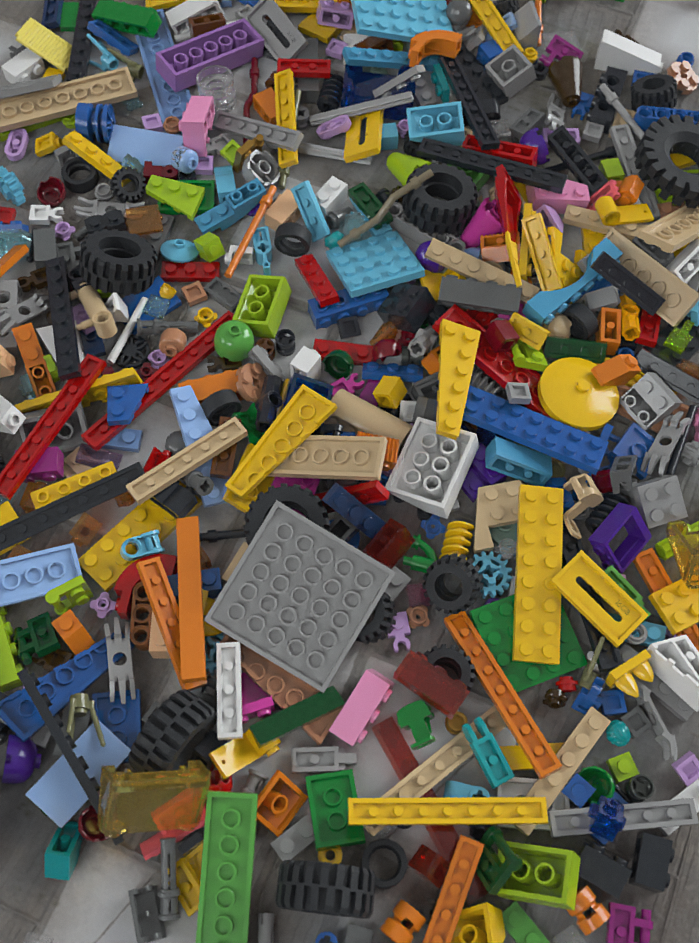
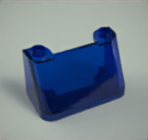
(359, 88)

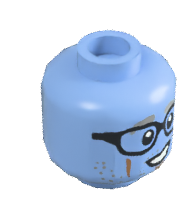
(184, 159)

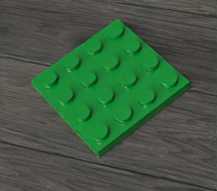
(495, 627)

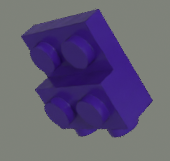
(479, 475)

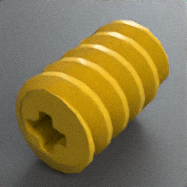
(456, 538)

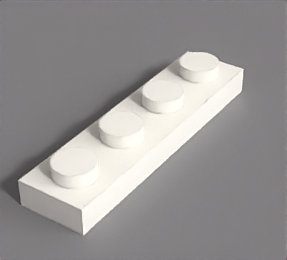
(229, 691)

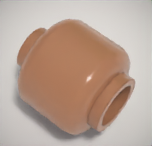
(172, 341)

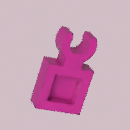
(348, 385)

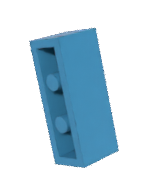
(518, 462)

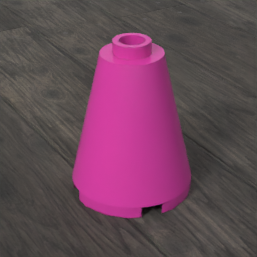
(483, 222)

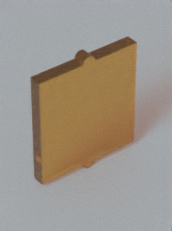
(144, 220)

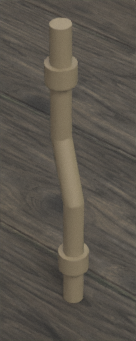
(414, 183)

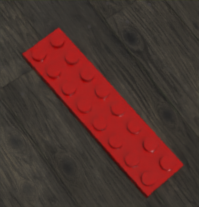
(496, 365)

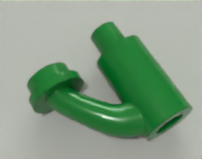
(420, 563)

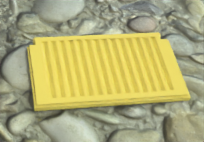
(45, 44)

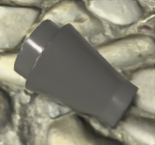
(336, 218)

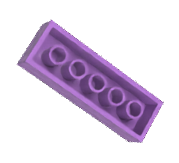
(224, 46)

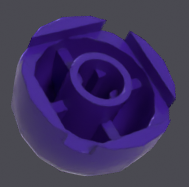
(531, 138)
(20, 760)

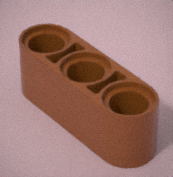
(140, 627)

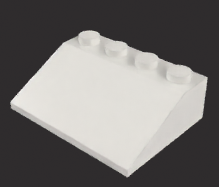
(432, 468)

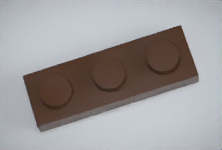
(223, 463)

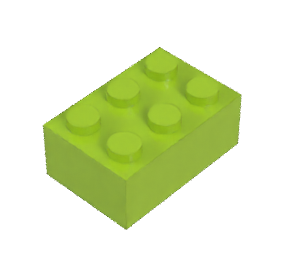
(545, 878)

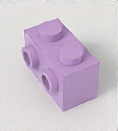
(335, 14)

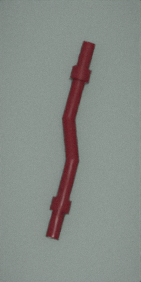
(254, 74)

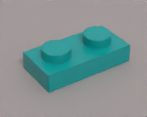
(442, 87)

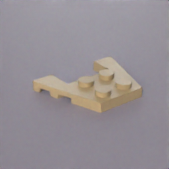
(494, 508)

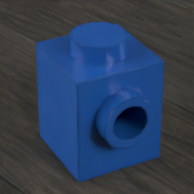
(488, 51)

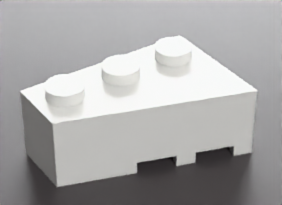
(686, 265)
(678, 666)

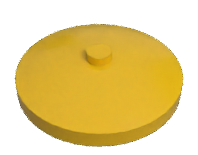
(574, 395)

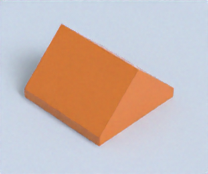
(279, 803)

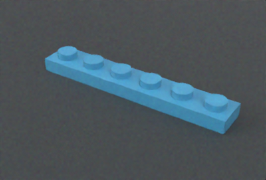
(383, 58)

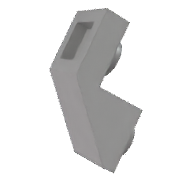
(604, 297)

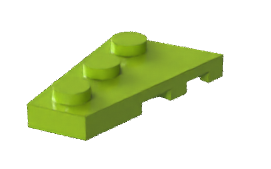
(177, 194)

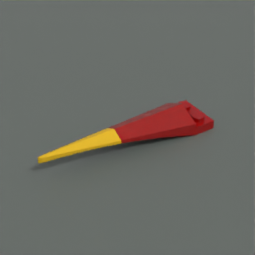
(508, 207)

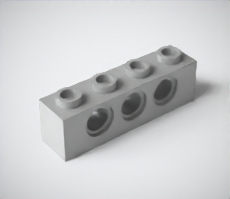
(10, 296)

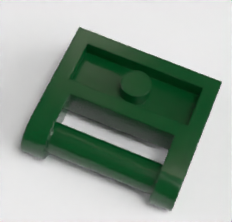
(490, 868)

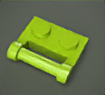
(528, 357)
(75, 590)

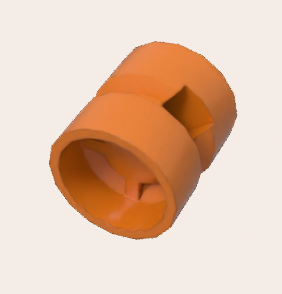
(584, 899)
(395, 930)

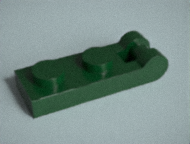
(368, 203)

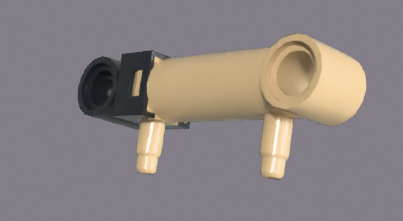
(93, 304)

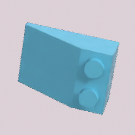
(437, 122)

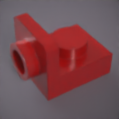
(482, 318)

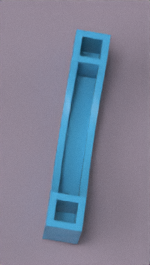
(548, 303)

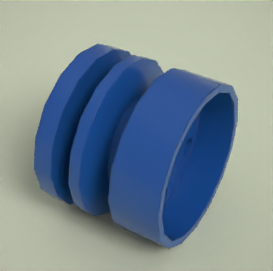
(95, 122)

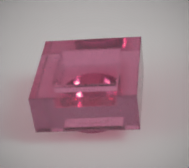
(416, 595)

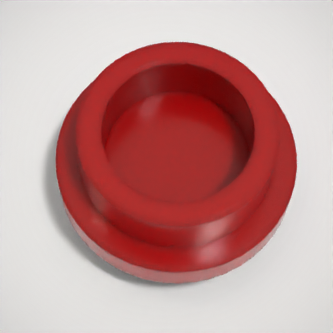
(567, 684)

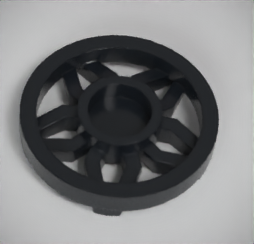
(131, 352)

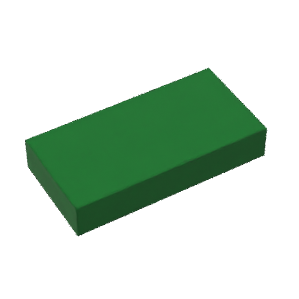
(69, 16)

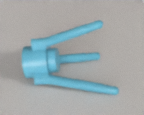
(108, 61)

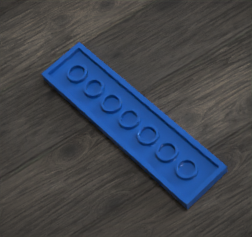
(534, 430)

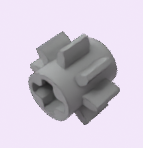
(691, 453)

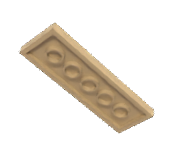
(673, 230)
(678, 295)
(335, 458)

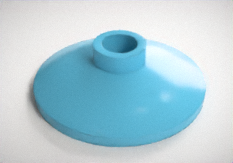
(179, 250)

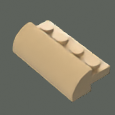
(362, 416)

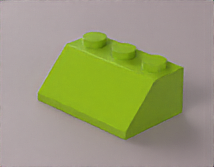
(263, 304)

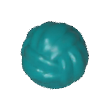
(331, 240)
(618, 733)

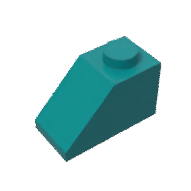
(63, 852)

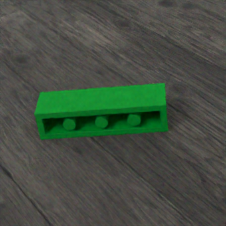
(128, 17)

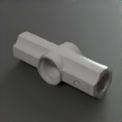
(423, 342)

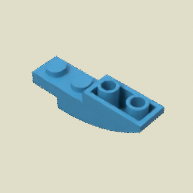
(235, 207)

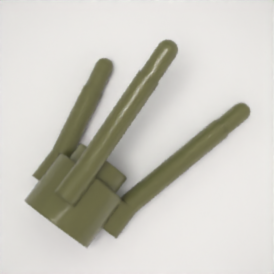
(136, 70)
(588, 675)
(78, 707)

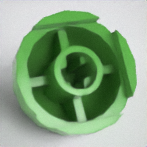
(233, 340)

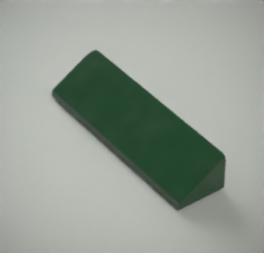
(296, 716)

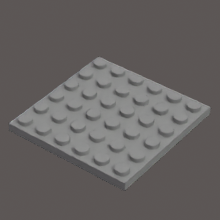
(299, 596)

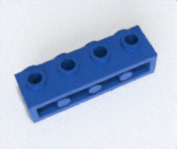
(347, 307)

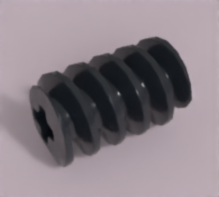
(330, 93)
(603, 509)

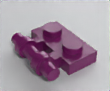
(558, 48)
(623, 923)

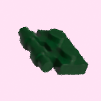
(43, 638)

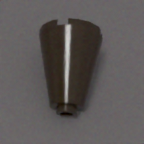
(567, 79)

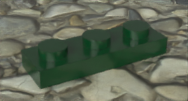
(566, 347)

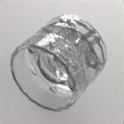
(219, 83)

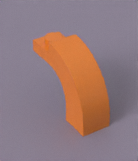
(434, 43)

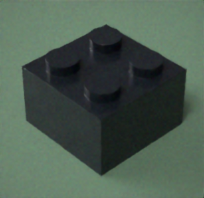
(407, 307)

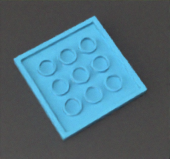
(375, 264)

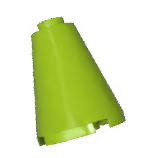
(403, 165)

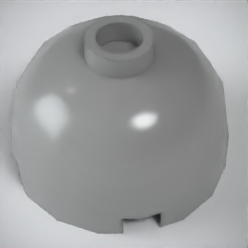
(261, 166)

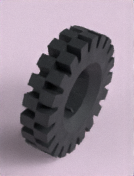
(654, 159)

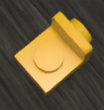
(47, 144)

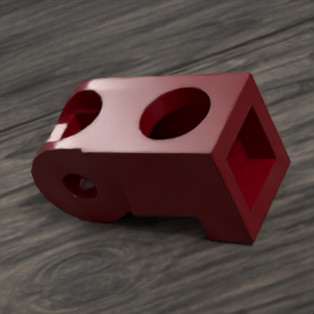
(163, 171)

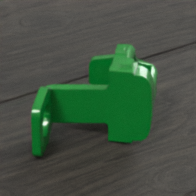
(417, 718)

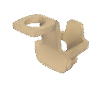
(587, 498)

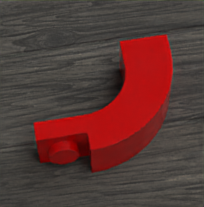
(130, 577)

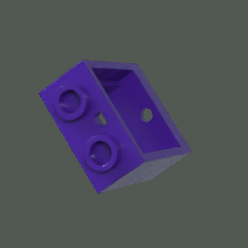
(630, 547)

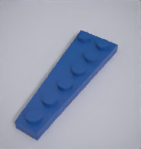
(66, 679)

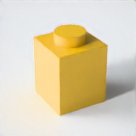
(390, 392)

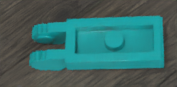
(488, 753)

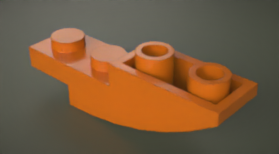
(33, 359)

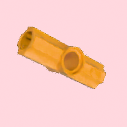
(629, 318)

